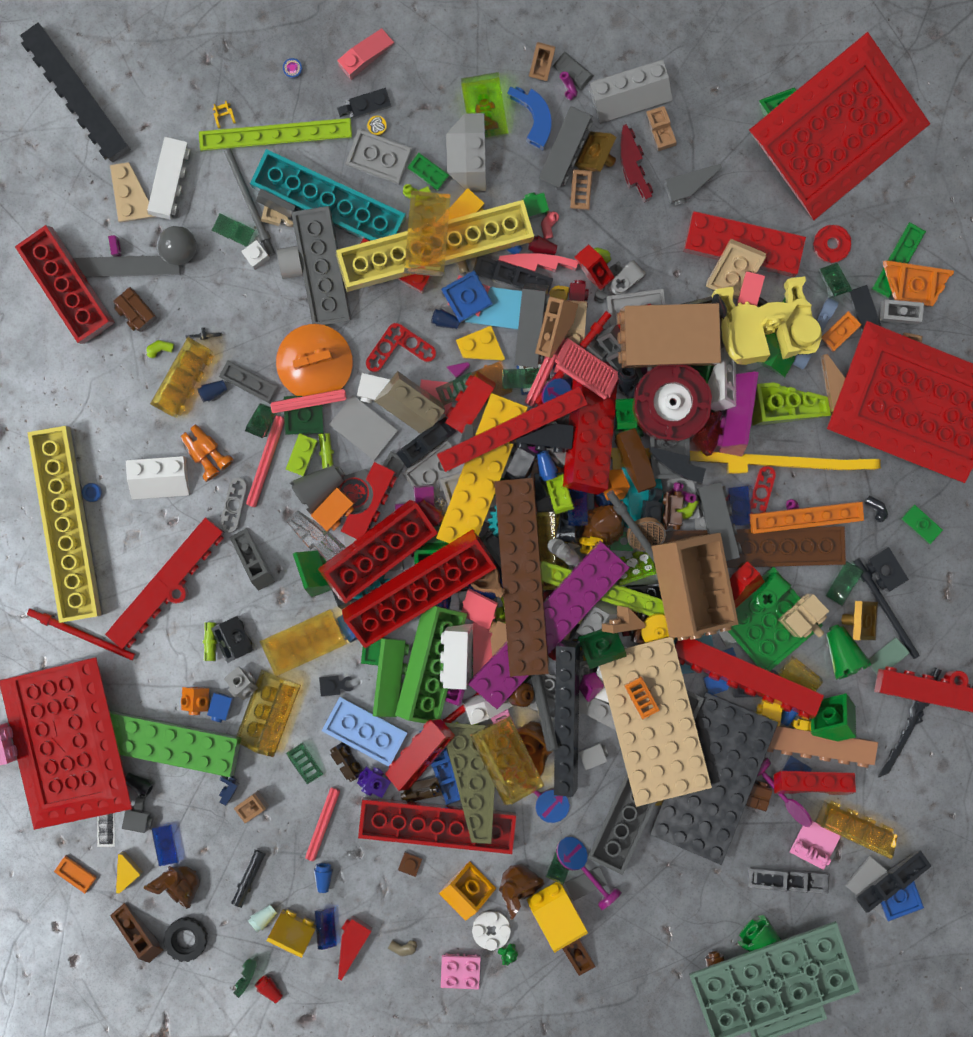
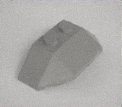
(467, 152)

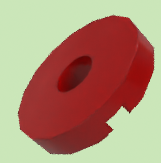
(843, 243)

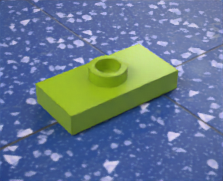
(559, 495)

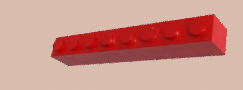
(512, 429)
(748, 677)

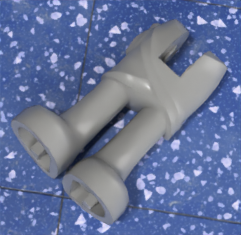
(564, 552)

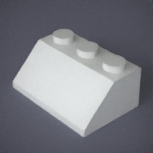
(157, 477)
(457, 656)

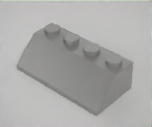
(631, 91)

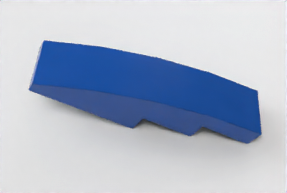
(443, 770)

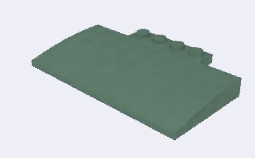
(776, 985)

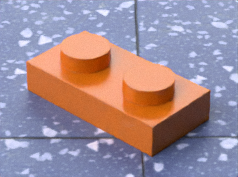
(840, 331)

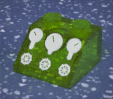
(640, 567)

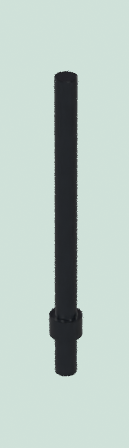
(867, 577)

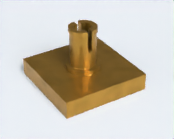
(596, 152)
(863, 620)

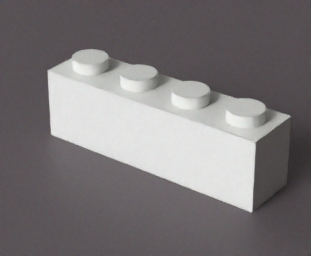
(167, 178)

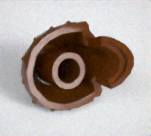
(603, 524)
(535, 744)
(178, 883)
(516, 884)

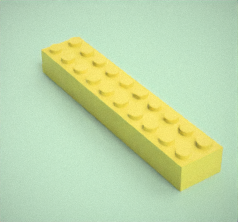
(466, 239)
(64, 524)

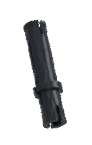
(239, 899)

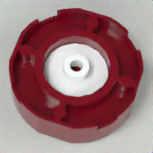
(691, 400)

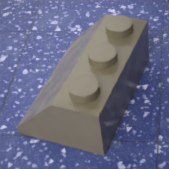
(410, 403)

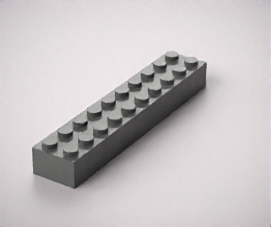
(626, 821)

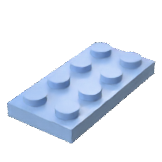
(364, 731)

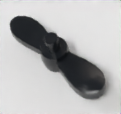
(203, 335)

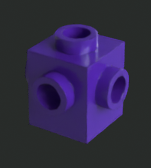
(373, 781)

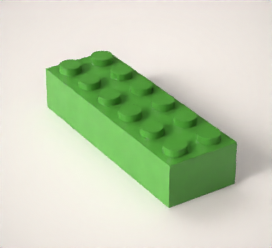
(422, 692)

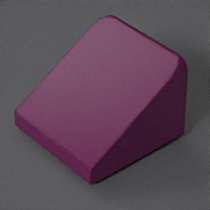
(458, 369)
(590, 686)

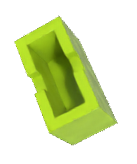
(302, 455)

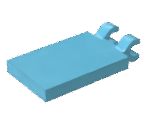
(503, 312)

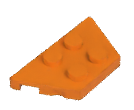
(916, 282)

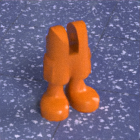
(202, 448)

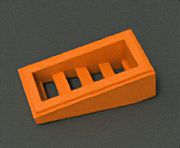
(634, 683)

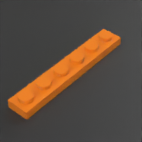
(806, 517)

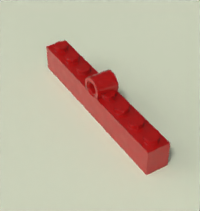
(164, 583)
(927, 690)

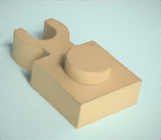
(274, 217)

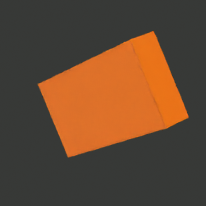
(75, 874)

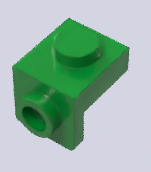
(624, 414)

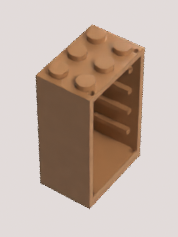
(669, 335)
(695, 586)

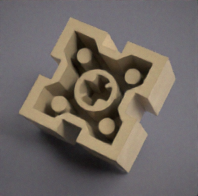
(804, 615)

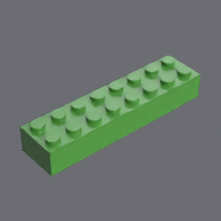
(175, 744)

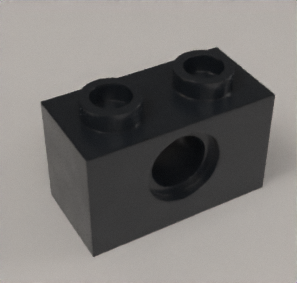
(896, 575)
(223, 634)

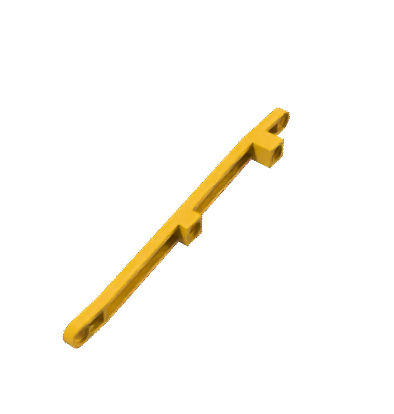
(739, 464)

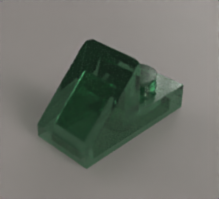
(834, 280)
(518, 378)
(261, 421)
(556, 870)

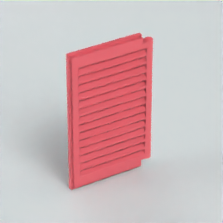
(587, 369)

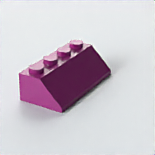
(738, 419)

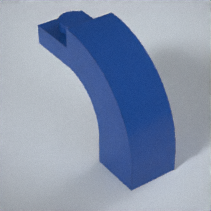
(541, 115)

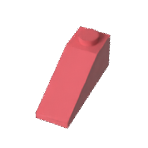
(364, 53)

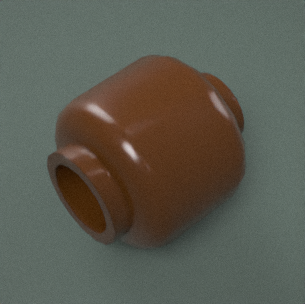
(522, 696)

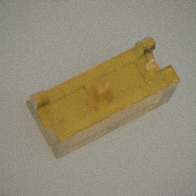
(800, 674)

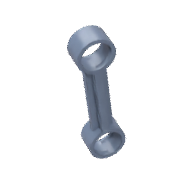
(824, 316)

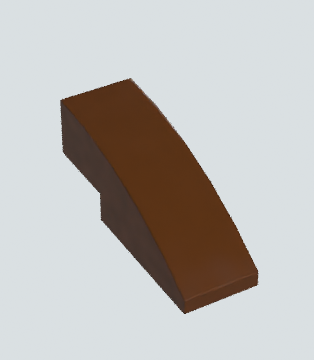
(635, 460)

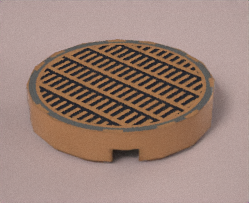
(652, 530)

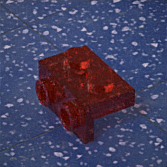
(707, 437)

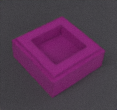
(114, 246)

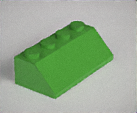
(389, 676)

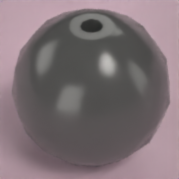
(176, 245)

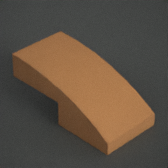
(661, 128)

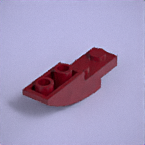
(631, 156)

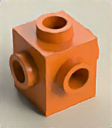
(195, 700)

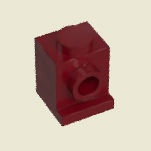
(578, 292)

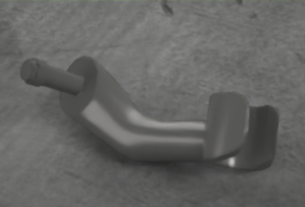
(600, 295)

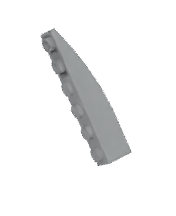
(595, 708)

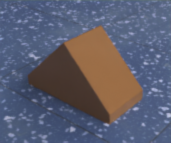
(542, 61)
(251, 807)

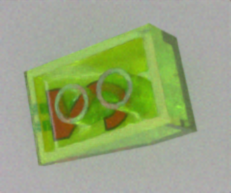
(485, 96)

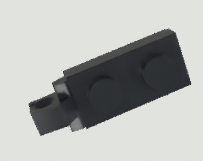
(365, 104)

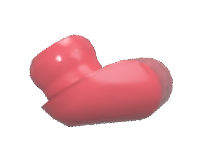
(547, 223)

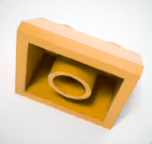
(467, 891)

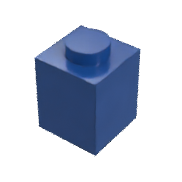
(220, 707)

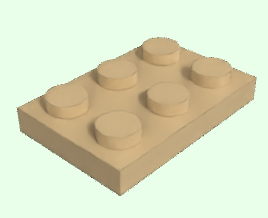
(732, 266)

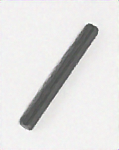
(544, 712)

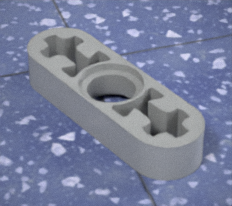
(231, 489)

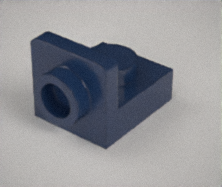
(794, 764)
(228, 792)

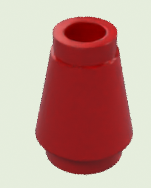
(268, 989)

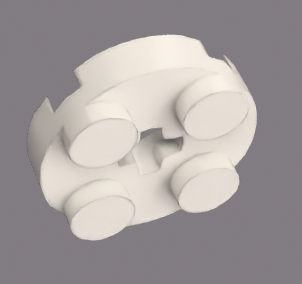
(491, 919)

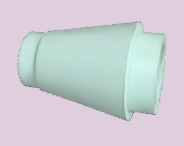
(262, 918)

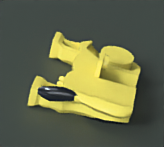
(747, 324)

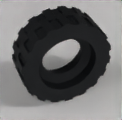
(200, 939)

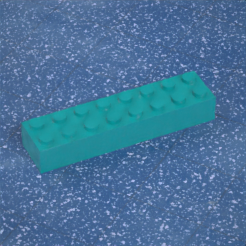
(309, 190)

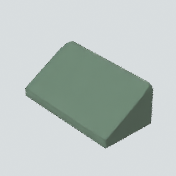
(888, 655)

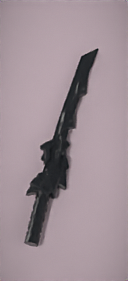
(916, 715)

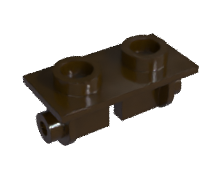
(351, 768)
(422, 790)

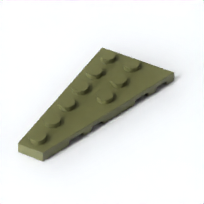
(472, 781)

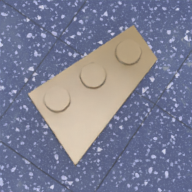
(128, 193)

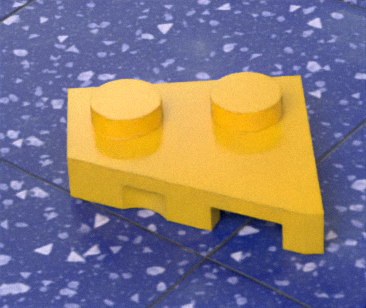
(480, 345)

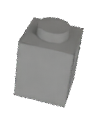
(593, 755)

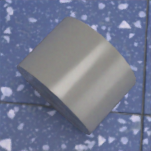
(289, 262)

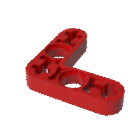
(400, 340)
(760, 477)

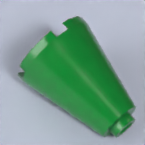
(845, 653)
(758, 934)

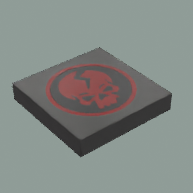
(358, 489)

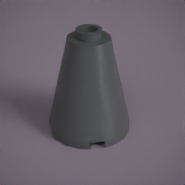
(317, 486)

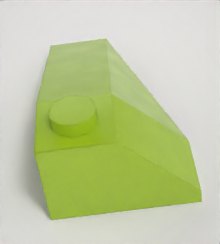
(783, 404)

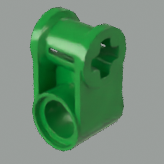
(775, 589)

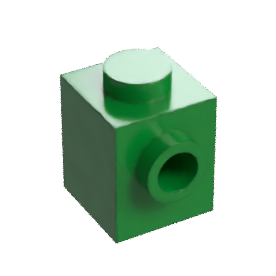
(535, 205)

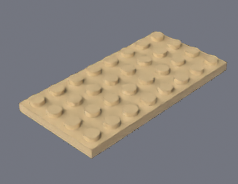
(664, 748)

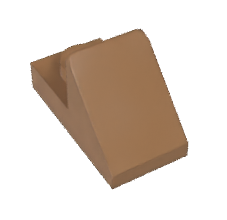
(625, 621)

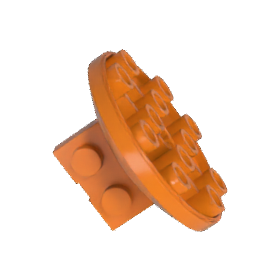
(314, 360)

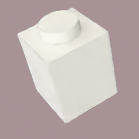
(255, 255)

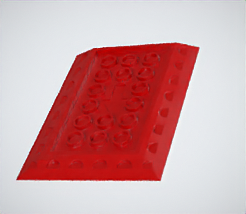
(840, 126)
(908, 402)
(65, 744)

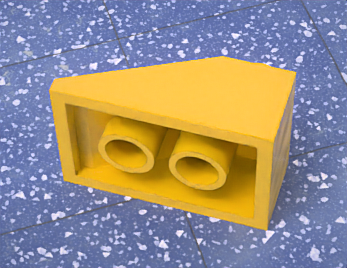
(557, 916)
(292, 932)

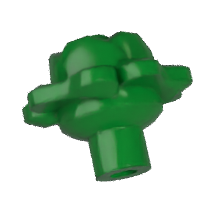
(508, 954)

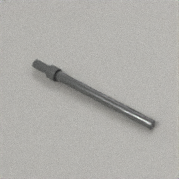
(264, 235)
(621, 509)

